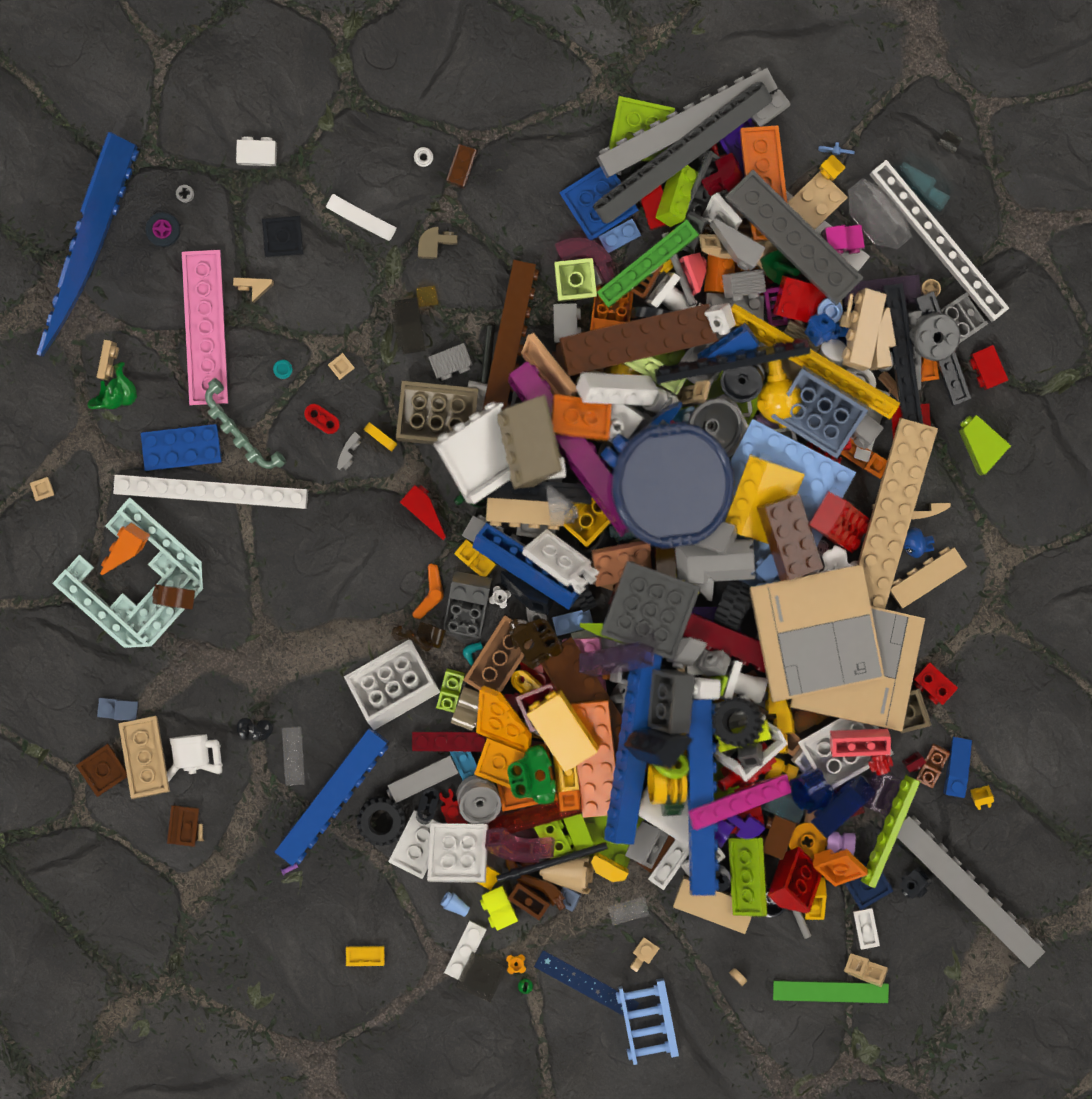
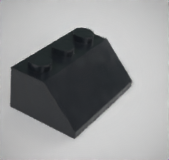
(657, 746)

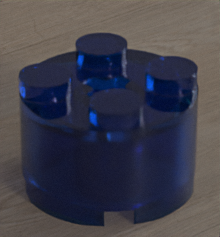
(810, 790)

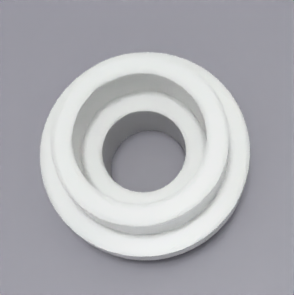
(419, 152)

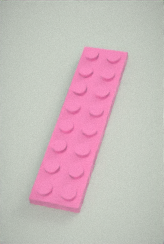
(204, 324)

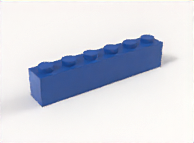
(509, 556)

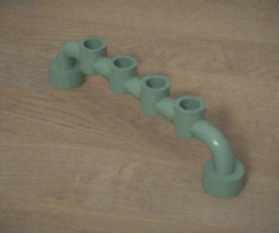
(240, 439)

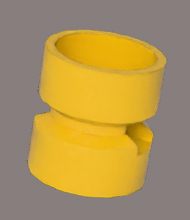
(780, 766)

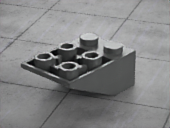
(467, 604)

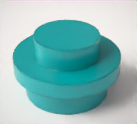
(282, 369)

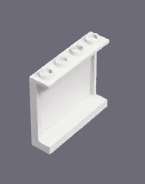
(476, 454)

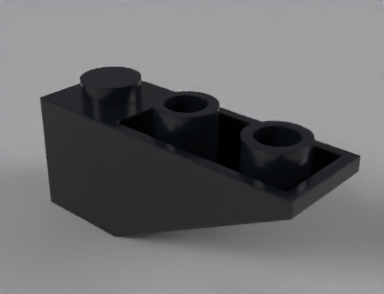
(526, 594)

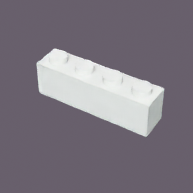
(617, 389)

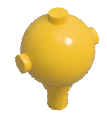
(774, 397)

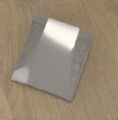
(965, 316)

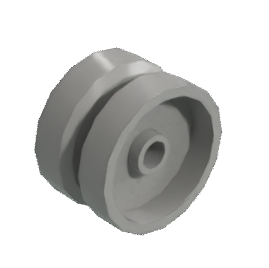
(478, 800)

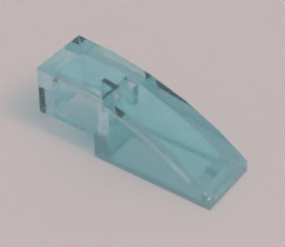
(924, 186)

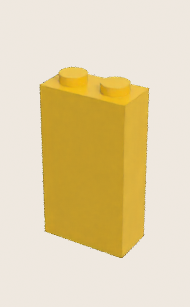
(562, 730)

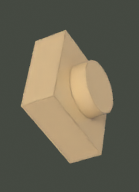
(341, 366)
(42, 489)

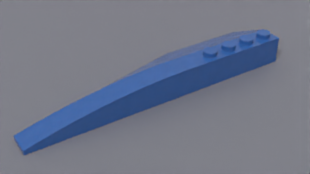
(97, 212)

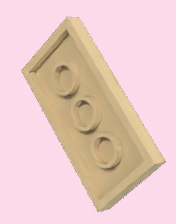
(144, 757)

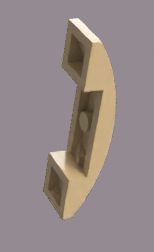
(693, 394)
(934, 508)

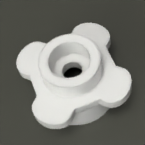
(495, 600)

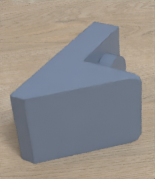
(117, 709)

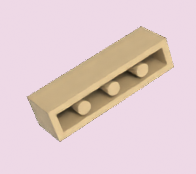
(864, 329)
(519, 512)
(927, 577)

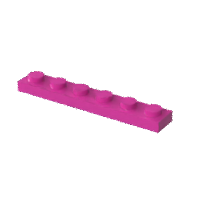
(739, 801)

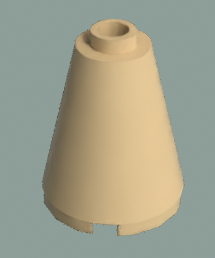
(571, 874)

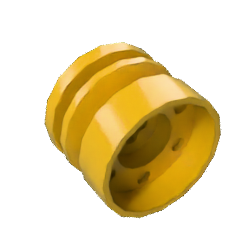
(661, 786)

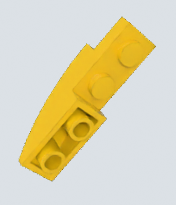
(784, 717)

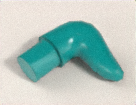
(468, 650)

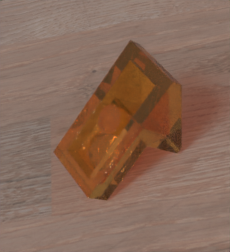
(806, 719)

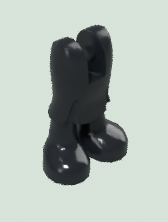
(258, 732)

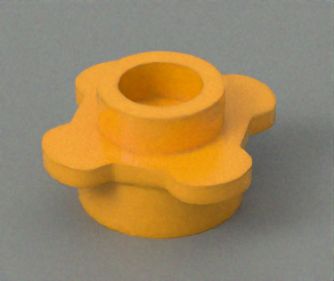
(515, 969)

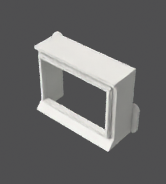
(768, 754)

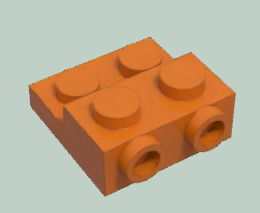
(839, 866)

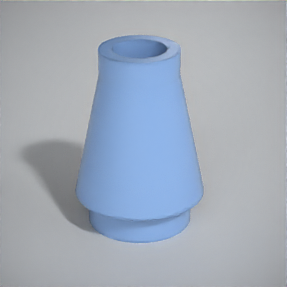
(454, 904)

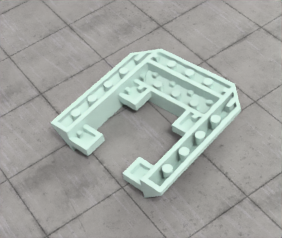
(124, 620)

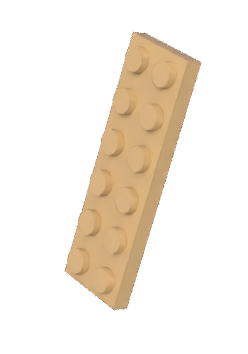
(814, 204)

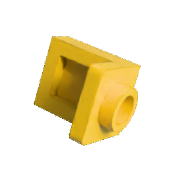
(831, 168)

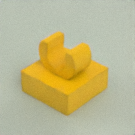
(982, 796)

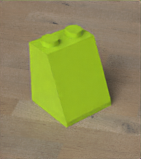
(982, 443)

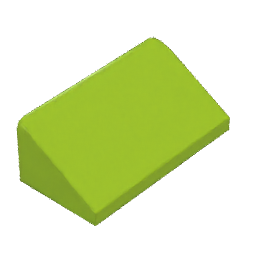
(578, 832)

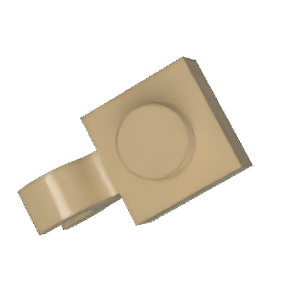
(645, 952)

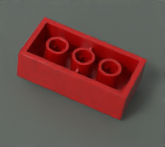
(840, 522)

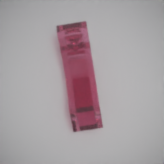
(586, 248)
(518, 849)

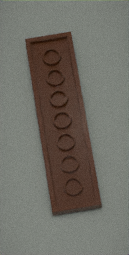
(637, 340)

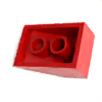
(797, 299)

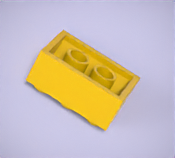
(589, 524)

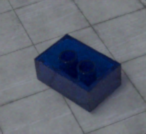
(842, 805)

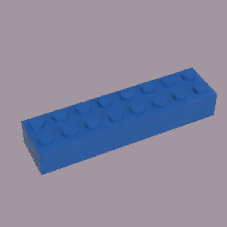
(331, 796)

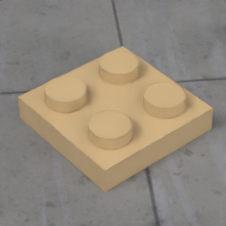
(106, 366)

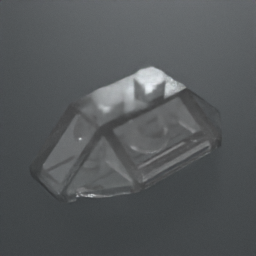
(878, 215)

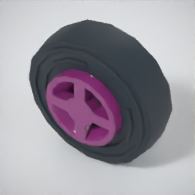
(158, 225)

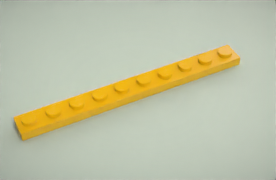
(820, 365)

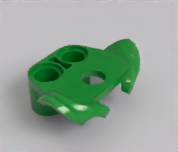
(541, 791)

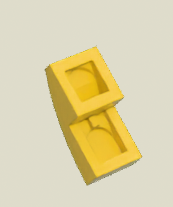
(475, 560)

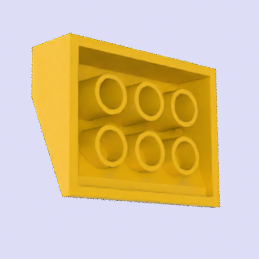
(759, 485)

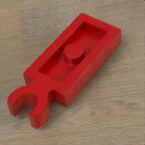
(451, 810)

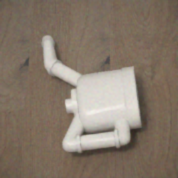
(192, 754)

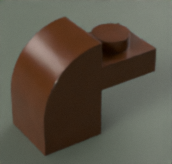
(173, 596)

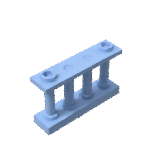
(662, 1009)

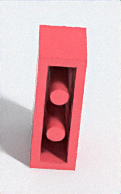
(860, 742)

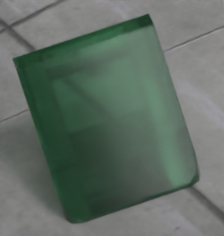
(670, 809)

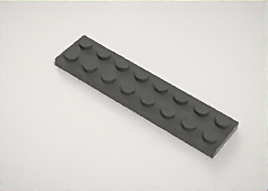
(794, 237)

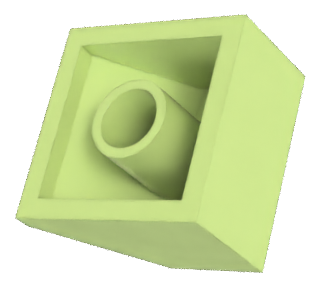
(575, 279)

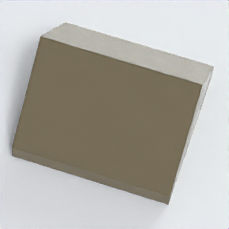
(916, 713)

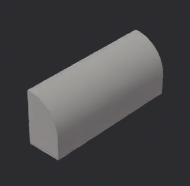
(721, 539)

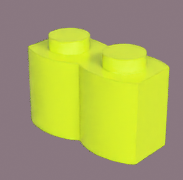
(499, 907)

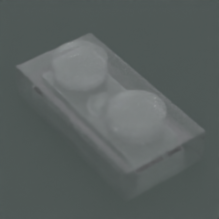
(628, 910)

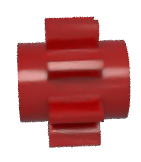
(880, 764)

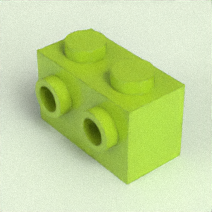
(554, 829)

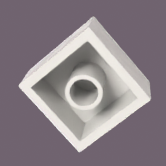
(624, 420)

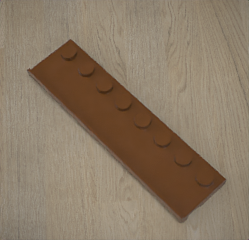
(579, 687)

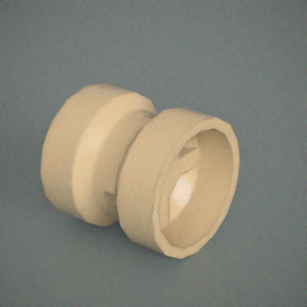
(931, 285)

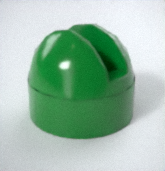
(521, 985)

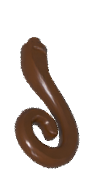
(552, 893)

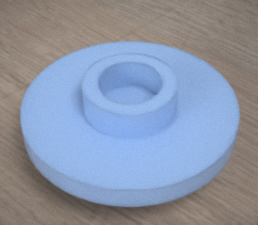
(831, 310)

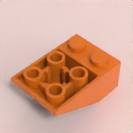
(715, 269)
(617, 314)

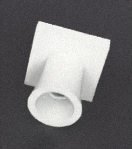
(723, 211)
(668, 294)
(744, 684)

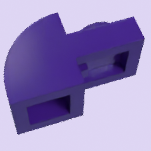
(747, 828)
(723, 833)

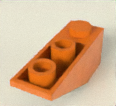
(130, 543)

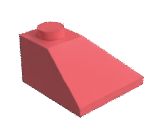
(695, 270)

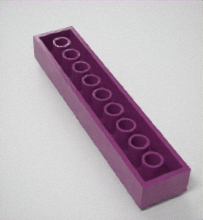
(575, 450)

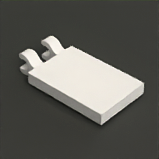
(561, 561)

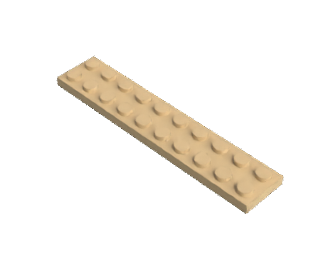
(895, 507)

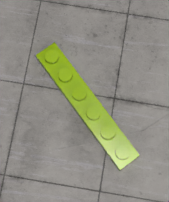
(890, 830)

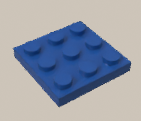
(583, 195)

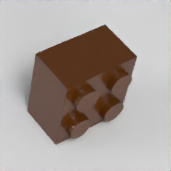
(777, 835)

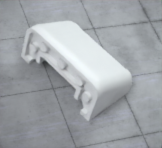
(673, 825)

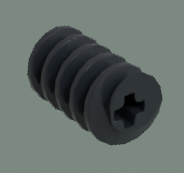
(725, 881)

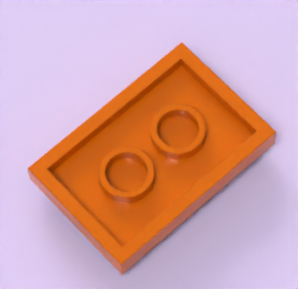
(580, 419)

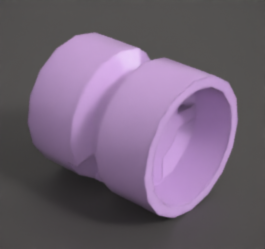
(841, 842)

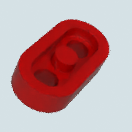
(322, 419)

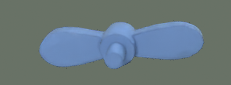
(836, 150)

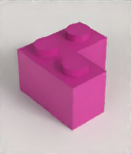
(844, 238)

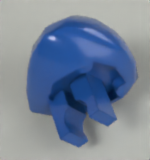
(916, 543)

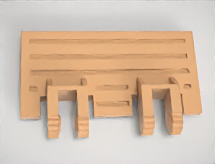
(549, 369)

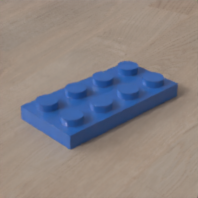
(181, 447)

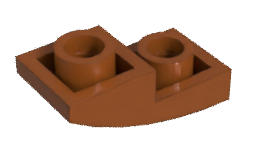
(932, 768)

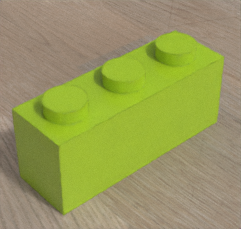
(676, 197)

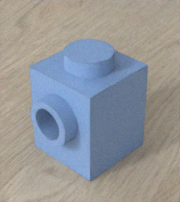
(766, 568)

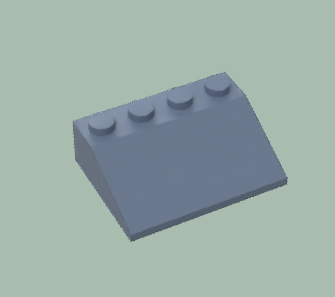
(826, 415)

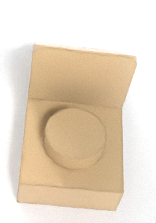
(258, 286)

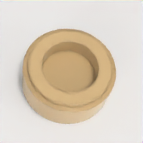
(738, 976)

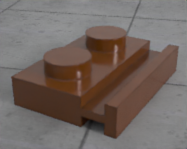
(183, 825)

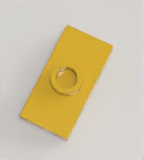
(365, 955)

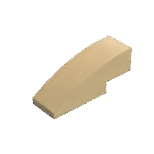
(885, 340)

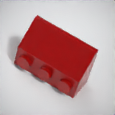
(795, 882)

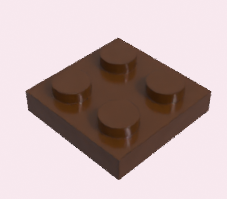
(102, 770)

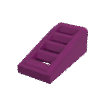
(767, 299)

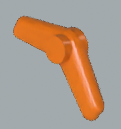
(435, 593)

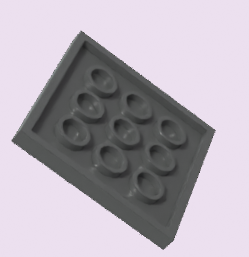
(650, 609)

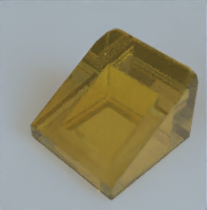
(427, 296)

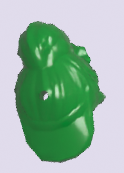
(117, 393)

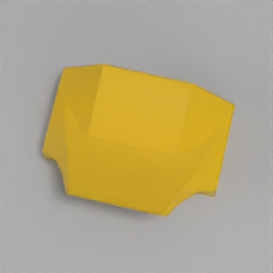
(608, 868)

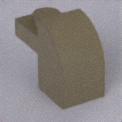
(429, 242)

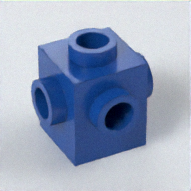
(820, 329)

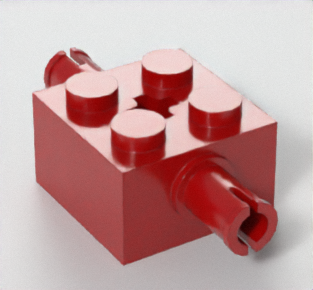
(732, 779)

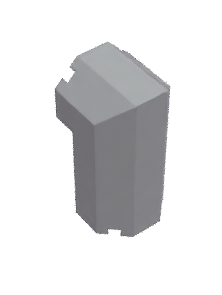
(699, 564)

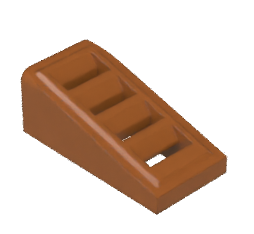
(645, 293)

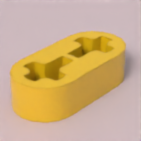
(380, 436)

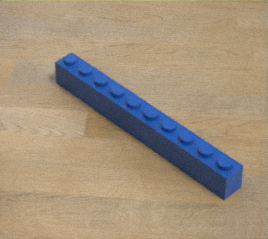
(629, 771)
(700, 792)

